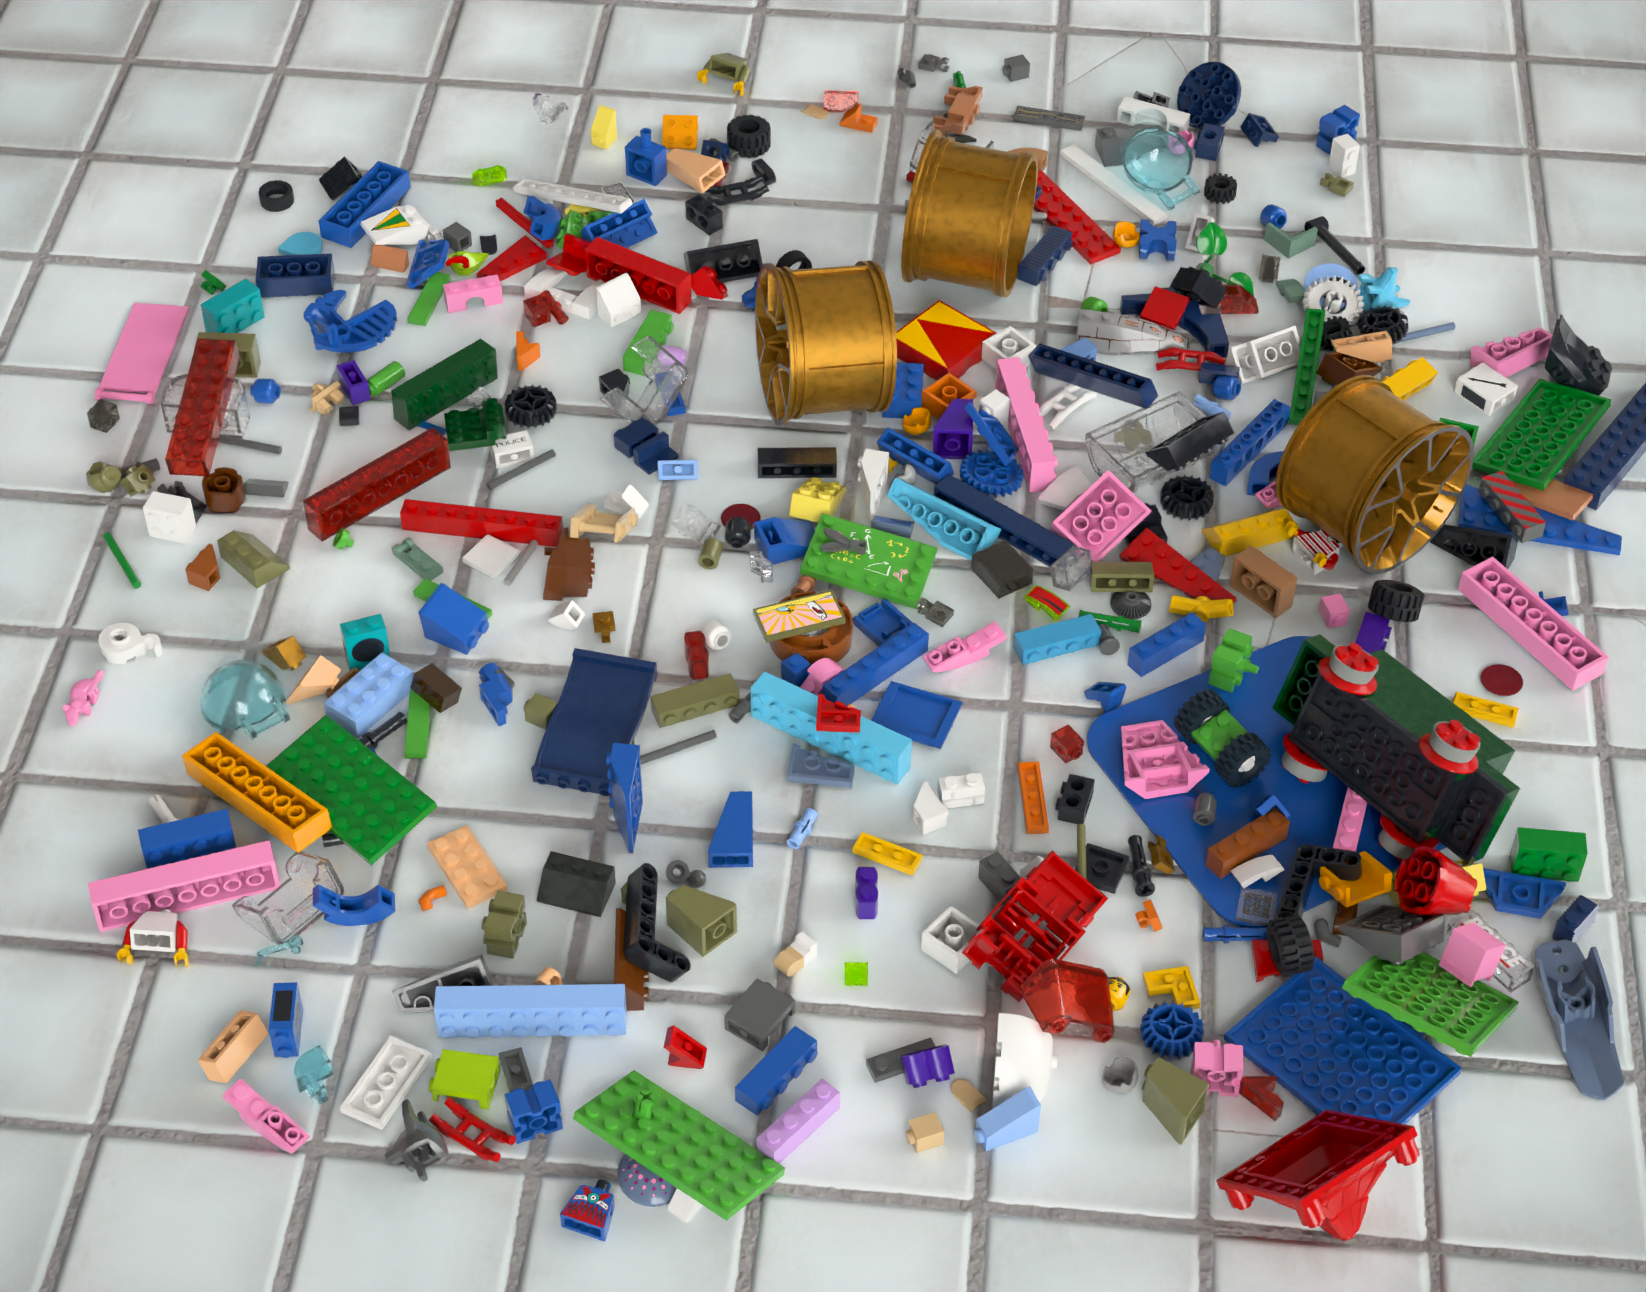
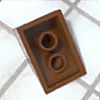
(1341, 367)

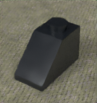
(613, 380)

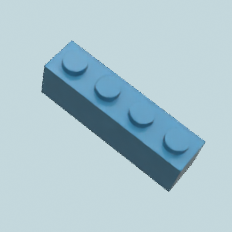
(1057, 639)

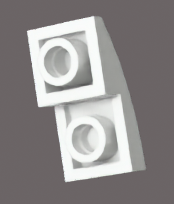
(1252, 870)

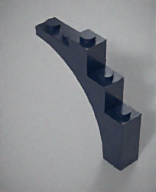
(1205, 328)

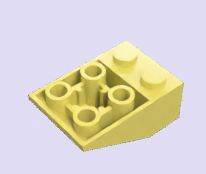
(816, 498)

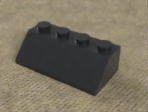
(729, 261)
(1191, 442)

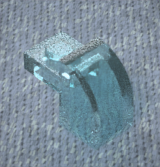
(310, 1072)

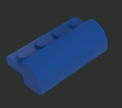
(623, 228)

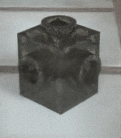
(103, 415)

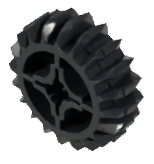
(1384, 319)
(530, 406)
(1186, 497)

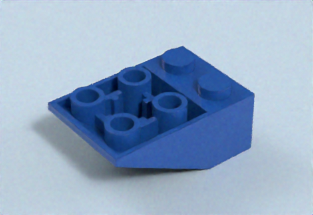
(783, 538)

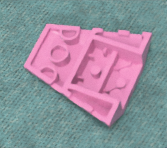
(1157, 761)

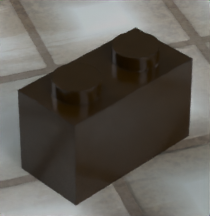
(436, 688)

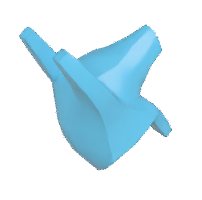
(1381, 290)

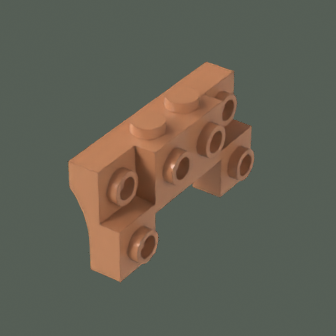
(962, 110)

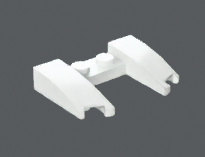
(583, 305)

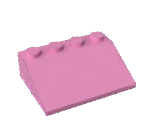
(1101, 516)

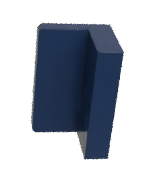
(1211, 371)
(653, 450)

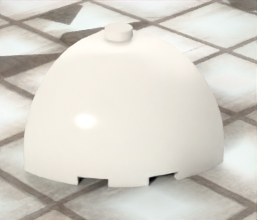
(1021, 1058)

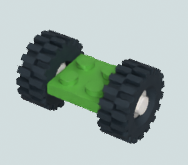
(1235, 751)

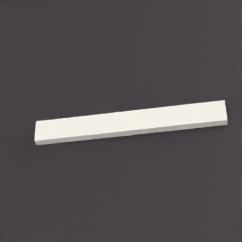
(1113, 184)
(572, 195)

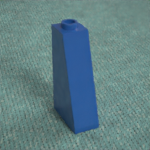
(734, 833)

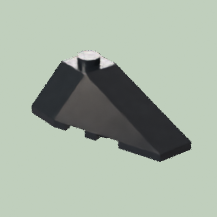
(1476, 545)

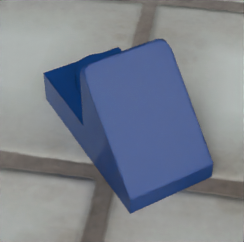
(1107, 693)

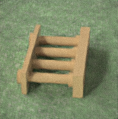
(593, 521)

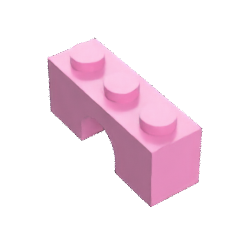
(458, 293)

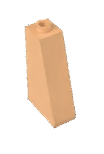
(695, 169)

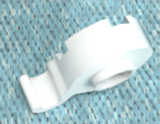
(124, 642)

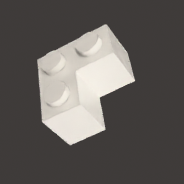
(995, 405)

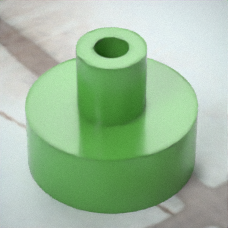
(342, 539)

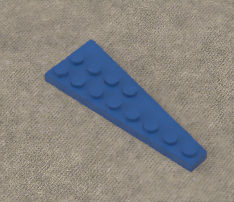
(1559, 531)

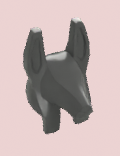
(417, 1144)

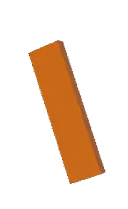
(1032, 798)

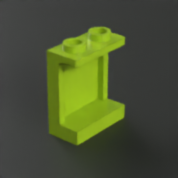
(465, 1076)

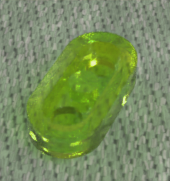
(489, 175)

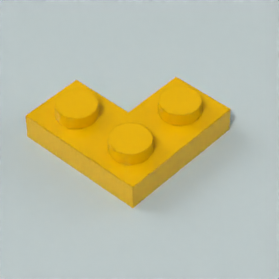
(1174, 981)

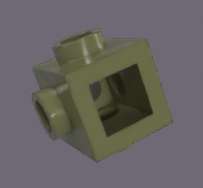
(137, 480)

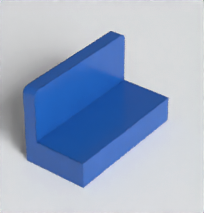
(1266, 804)

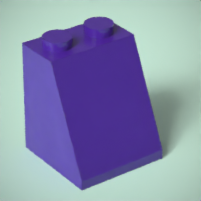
(954, 431)

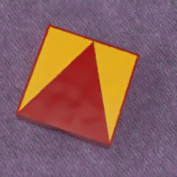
(942, 341)

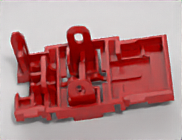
(1059, 898)

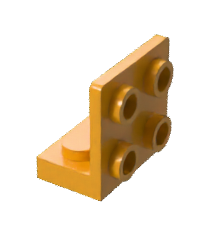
(680, 131)

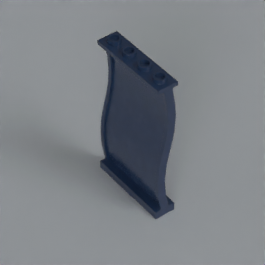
(597, 708)

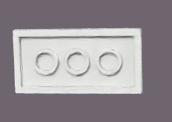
(386, 1082)

